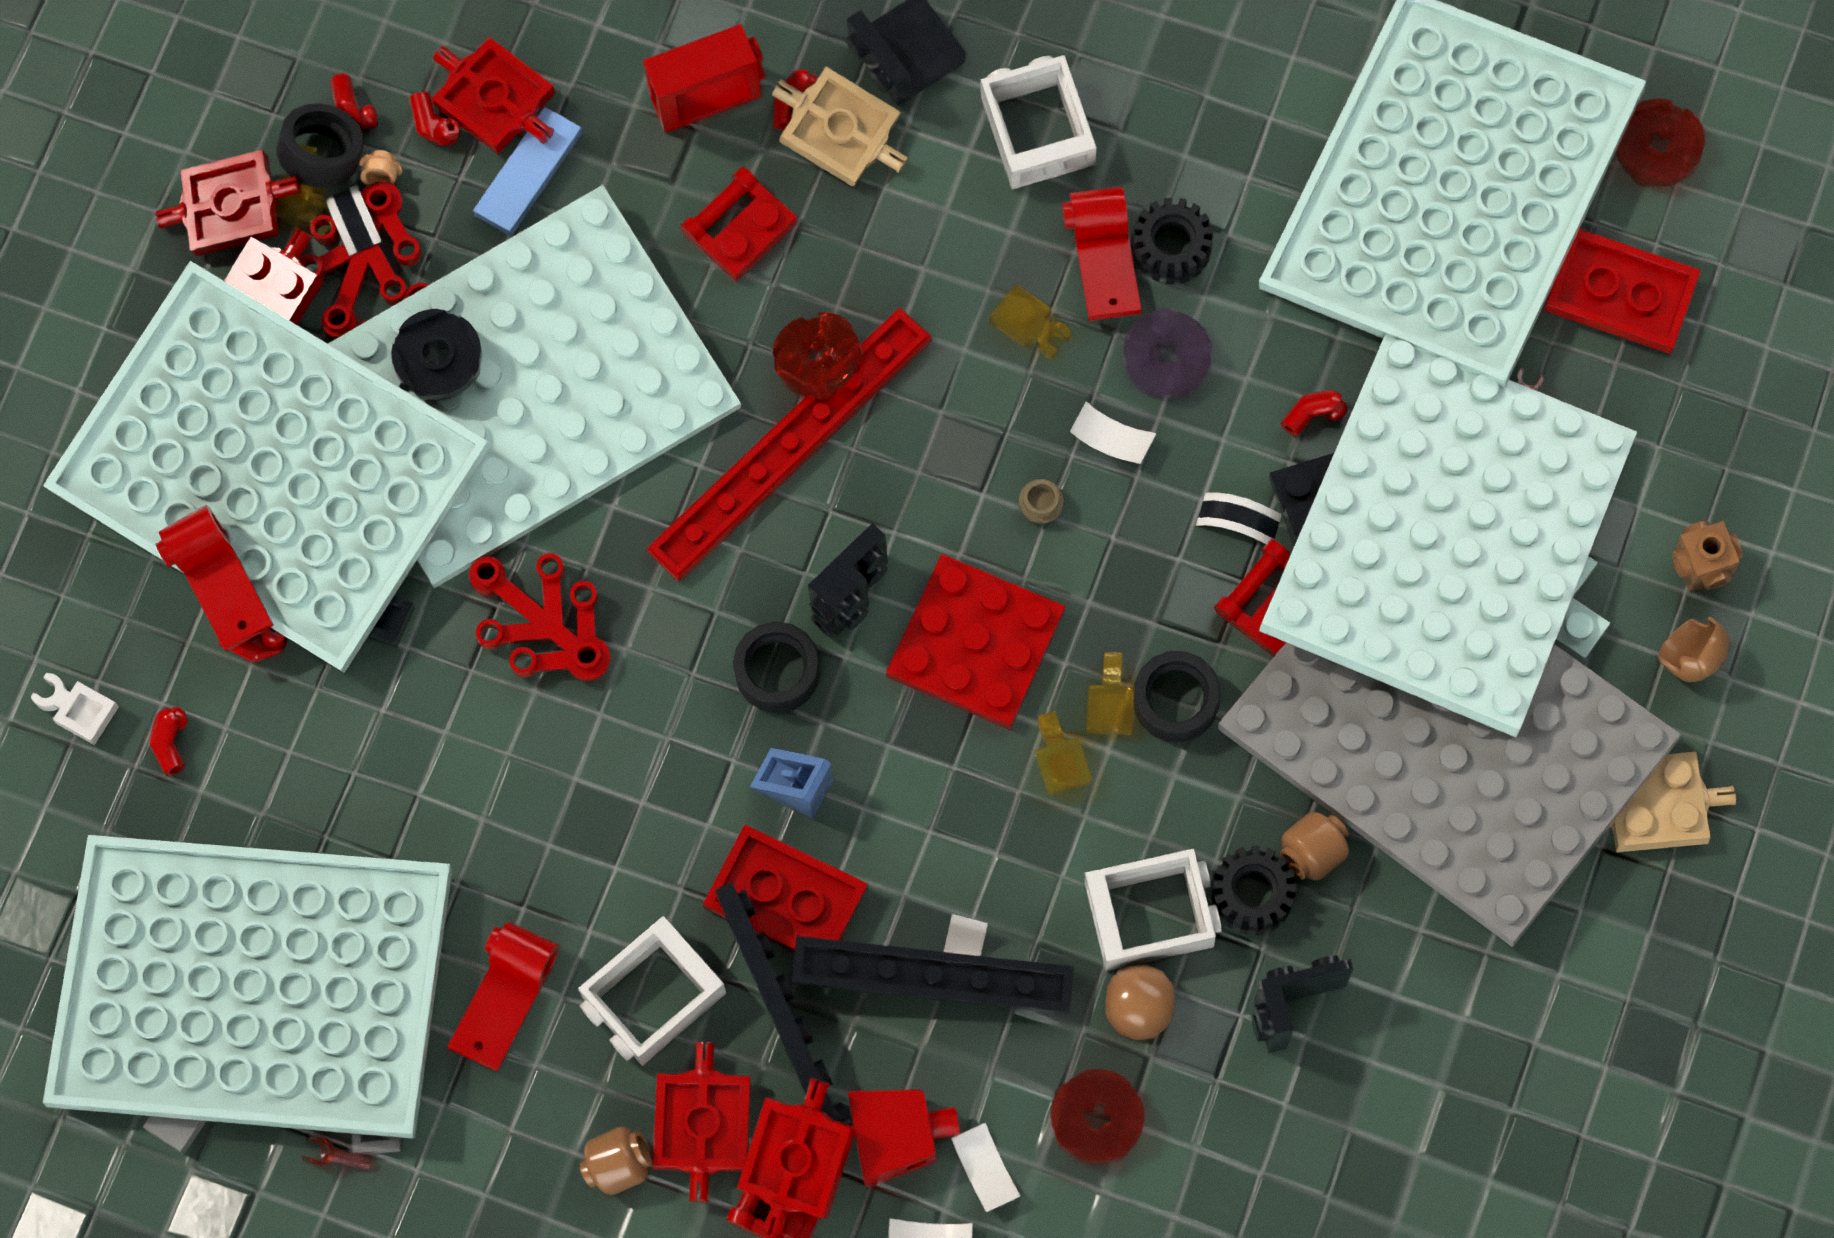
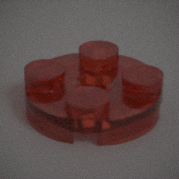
(1657, 167)
(819, 376)
(1081, 1095)

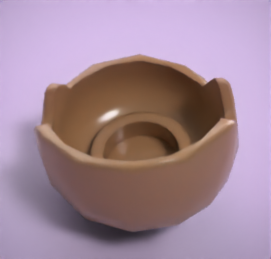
(1695, 650)
(1139, 1001)

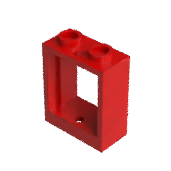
(704, 77)

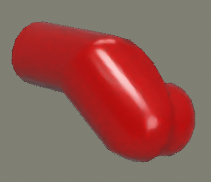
(345, 100)
(782, 112)
(431, 126)
(1312, 405)
(261, 646)
(162, 739)

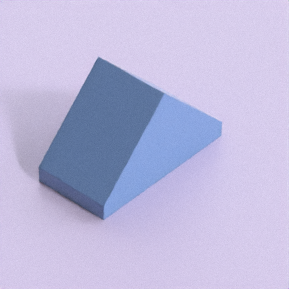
(794, 780)

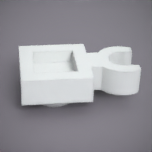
(79, 711)

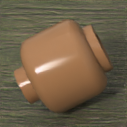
(1315, 845)
(616, 1160)

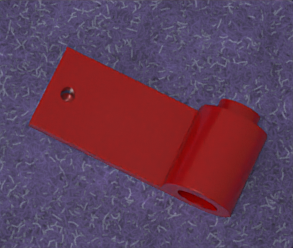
(1103, 252)
(215, 575)
(515, 977)

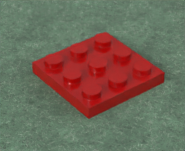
(975, 641)

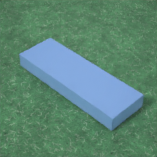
(527, 174)

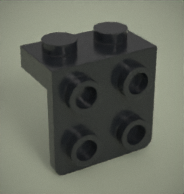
(904, 48)
(1282, 984)

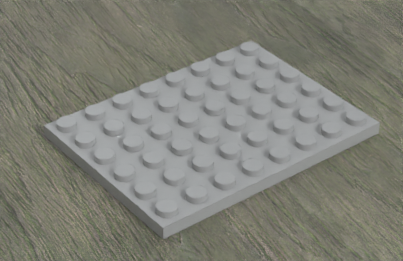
(1447, 797)

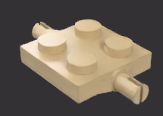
(839, 126)
(1670, 808)

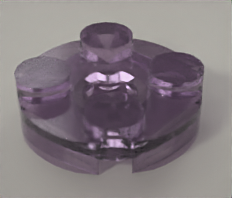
(1167, 329)

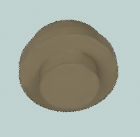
(1041, 501)

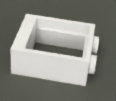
(1047, 160)
(1197, 879)
(661, 935)

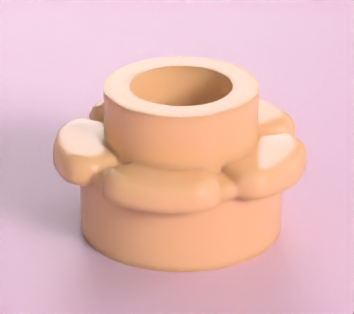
(379, 167)

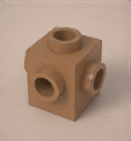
(1700, 567)

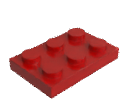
(1623, 291)
(788, 890)

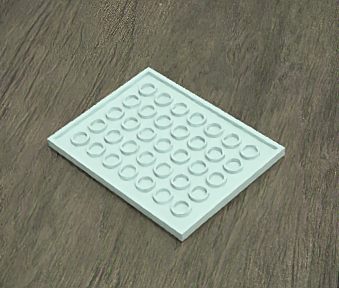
(1453, 186)
(576, 378)
(290, 443)
(1449, 535)
(249, 986)

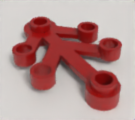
(381, 216)
(544, 623)

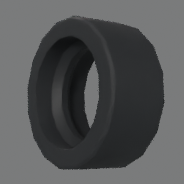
(326, 121)
(768, 634)
(1176, 662)

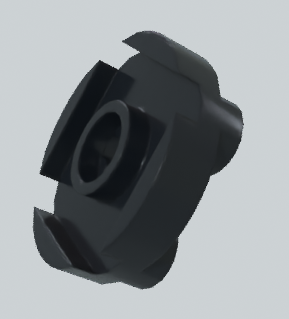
(413, 344)

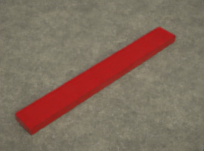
(785, 449)

